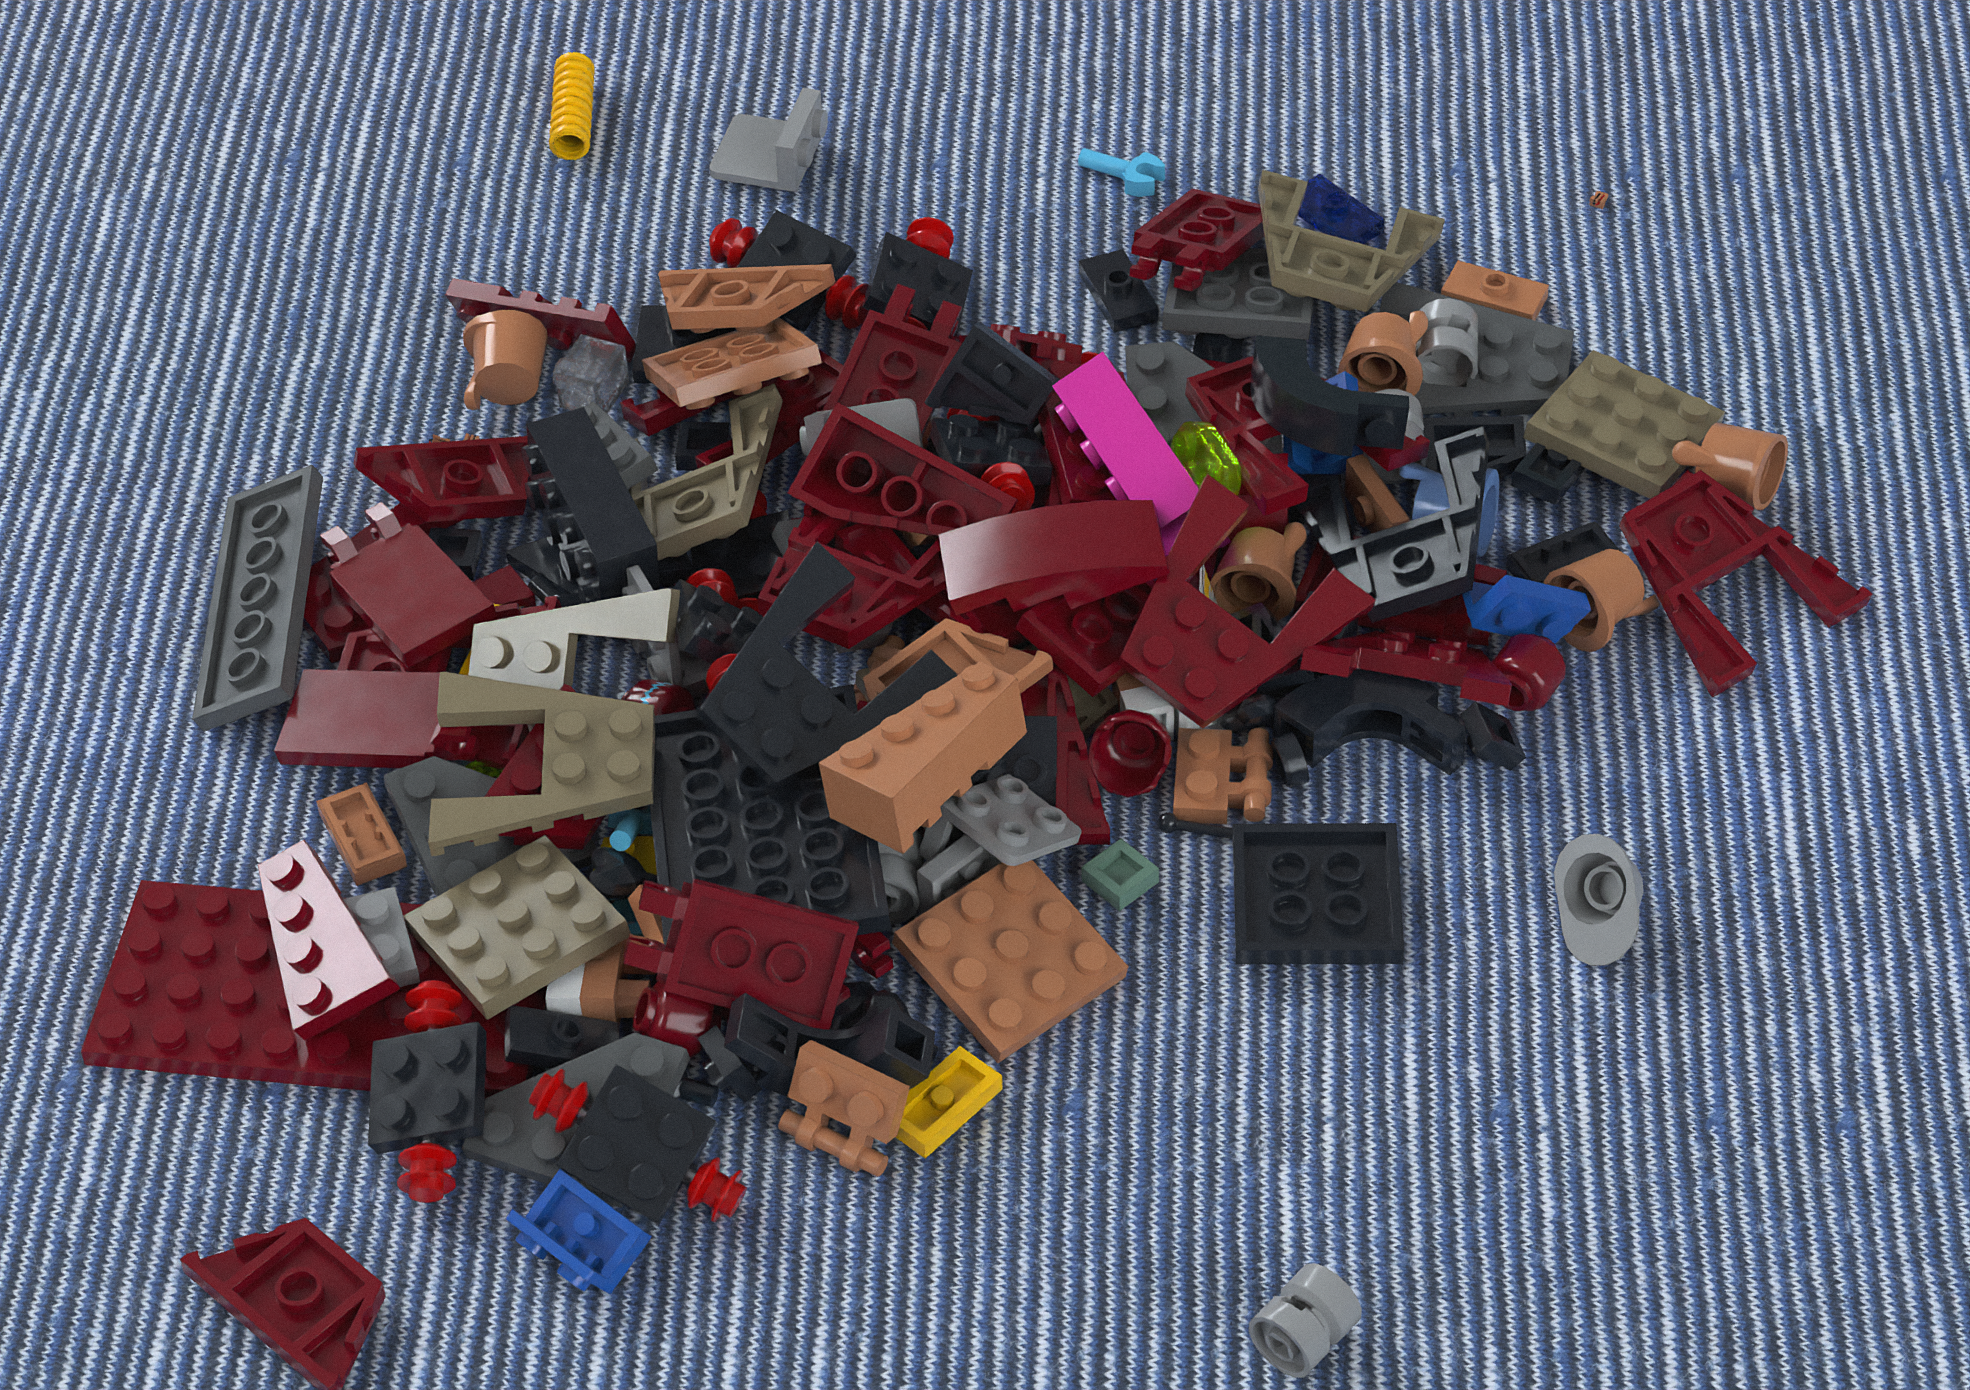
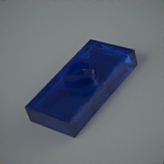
(1338, 213)

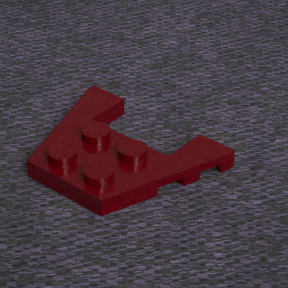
(1402, 654)

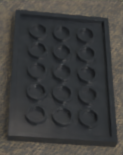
(735, 831)

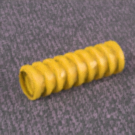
(572, 106)

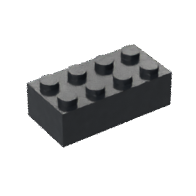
(586, 506)

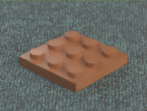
(731, 363)
(1010, 956)

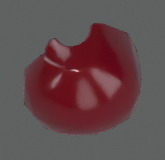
(1130, 753)

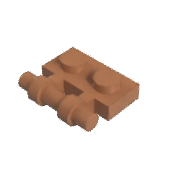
(1204, 770)
(850, 1094)

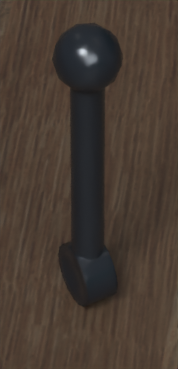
(1169, 823)

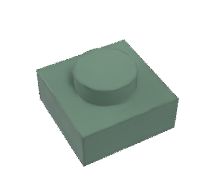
(1120, 874)

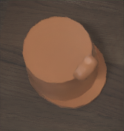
(1385, 352)
(506, 355)
(1740, 460)
(1259, 570)
(1613, 591)

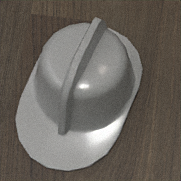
(1597, 899)

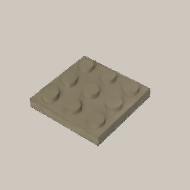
(1621, 423)
(516, 926)

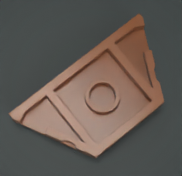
(739, 296)
(959, 649)

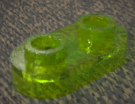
(1204, 453)

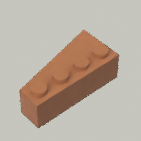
(923, 755)

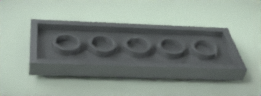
(258, 599)

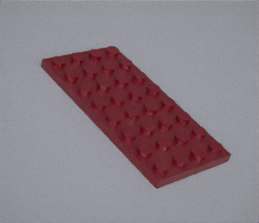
(206, 997)

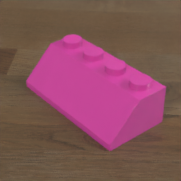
(1126, 443)

